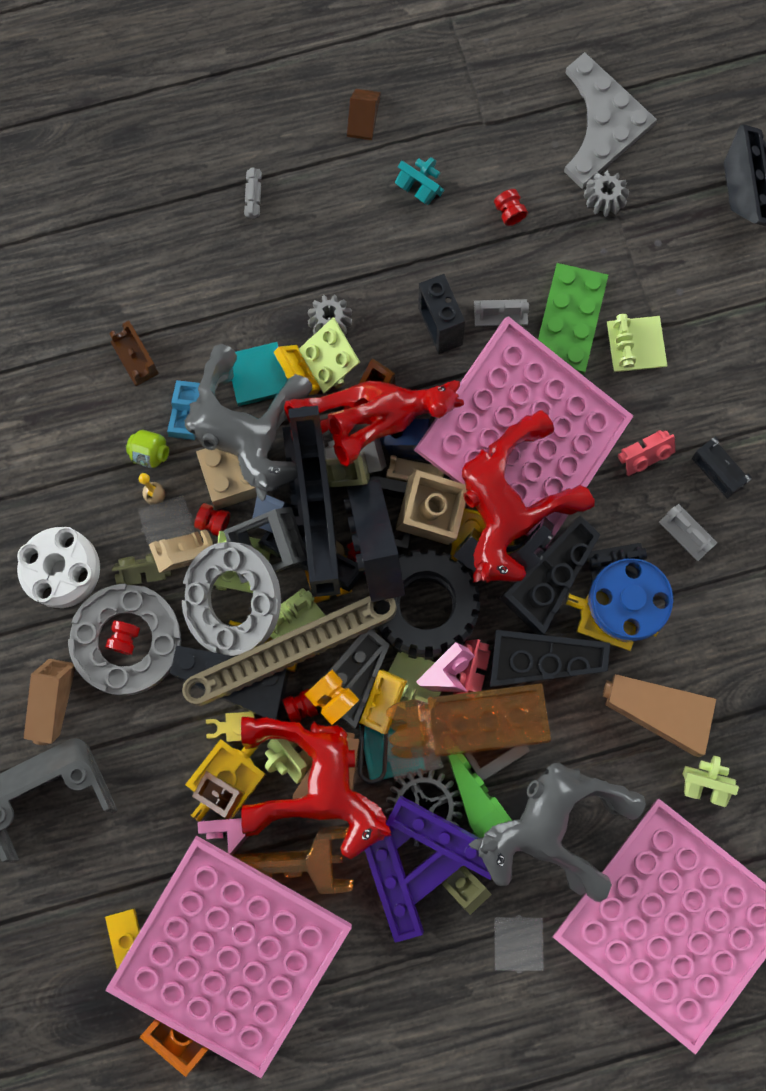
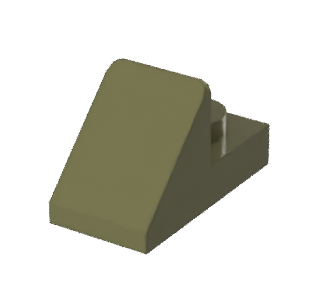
(353, 475)
(466, 889)

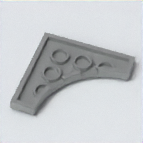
(613, 120)

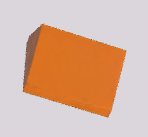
(174, 1047)

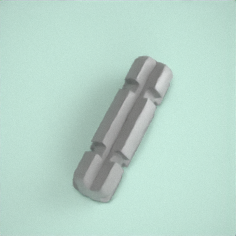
(253, 193)

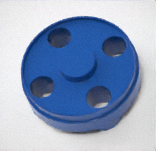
(630, 600)

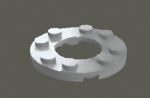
(198, 607)
(87, 627)

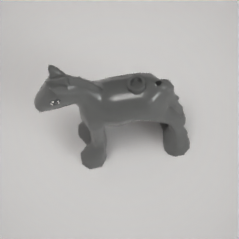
(239, 432)
(545, 824)

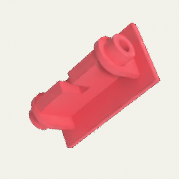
(658, 447)
(469, 678)

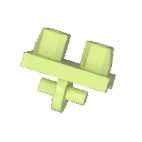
(285, 759)
(697, 779)

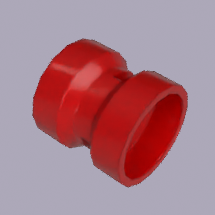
(510, 206)
(211, 519)
(121, 641)
(299, 707)

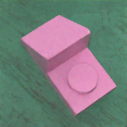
(443, 672)
(216, 828)

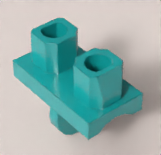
(428, 188)

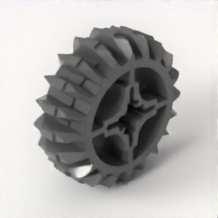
(447, 797)

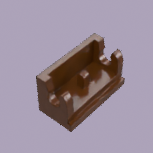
(133, 354)

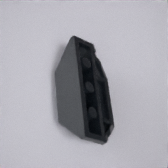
(747, 174)

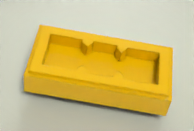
(294, 363)
(384, 693)
(122, 932)

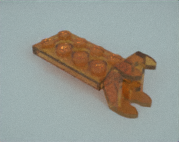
(469, 722)
(316, 861)

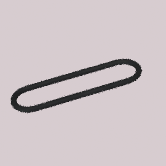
(360, 760)

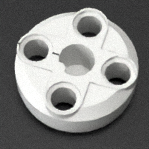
(58, 567)

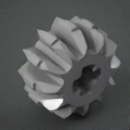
(609, 185)
(329, 308)

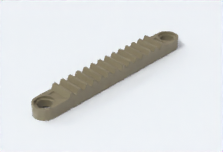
(287, 650)

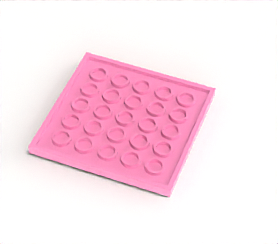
(514, 380)
(675, 928)
(228, 957)

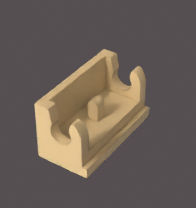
(401, 469)
(179, 551)

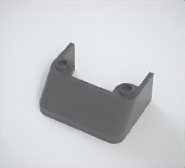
(71, 761)

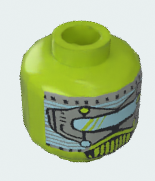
(147, 448)

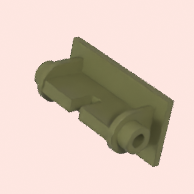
(131, 570)

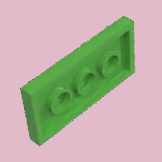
(572, 314)

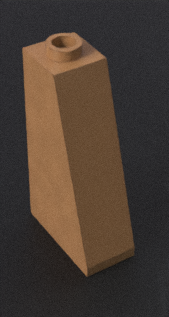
(668, 712)

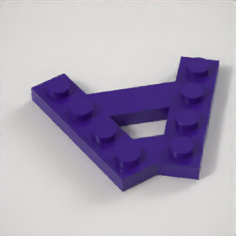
(402, 892)

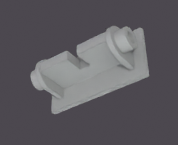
(494, 311)
(687, 532)

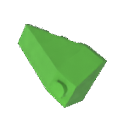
(480, 808)

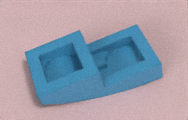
(183, 395)

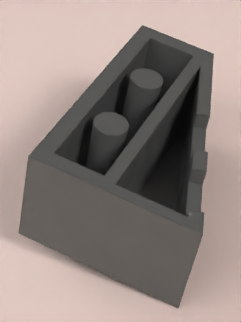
(358, 670)

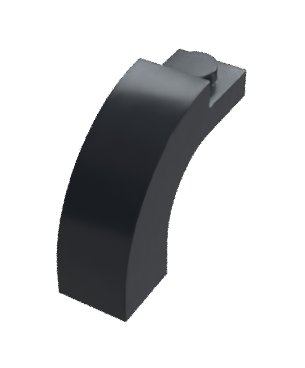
(525, 552)

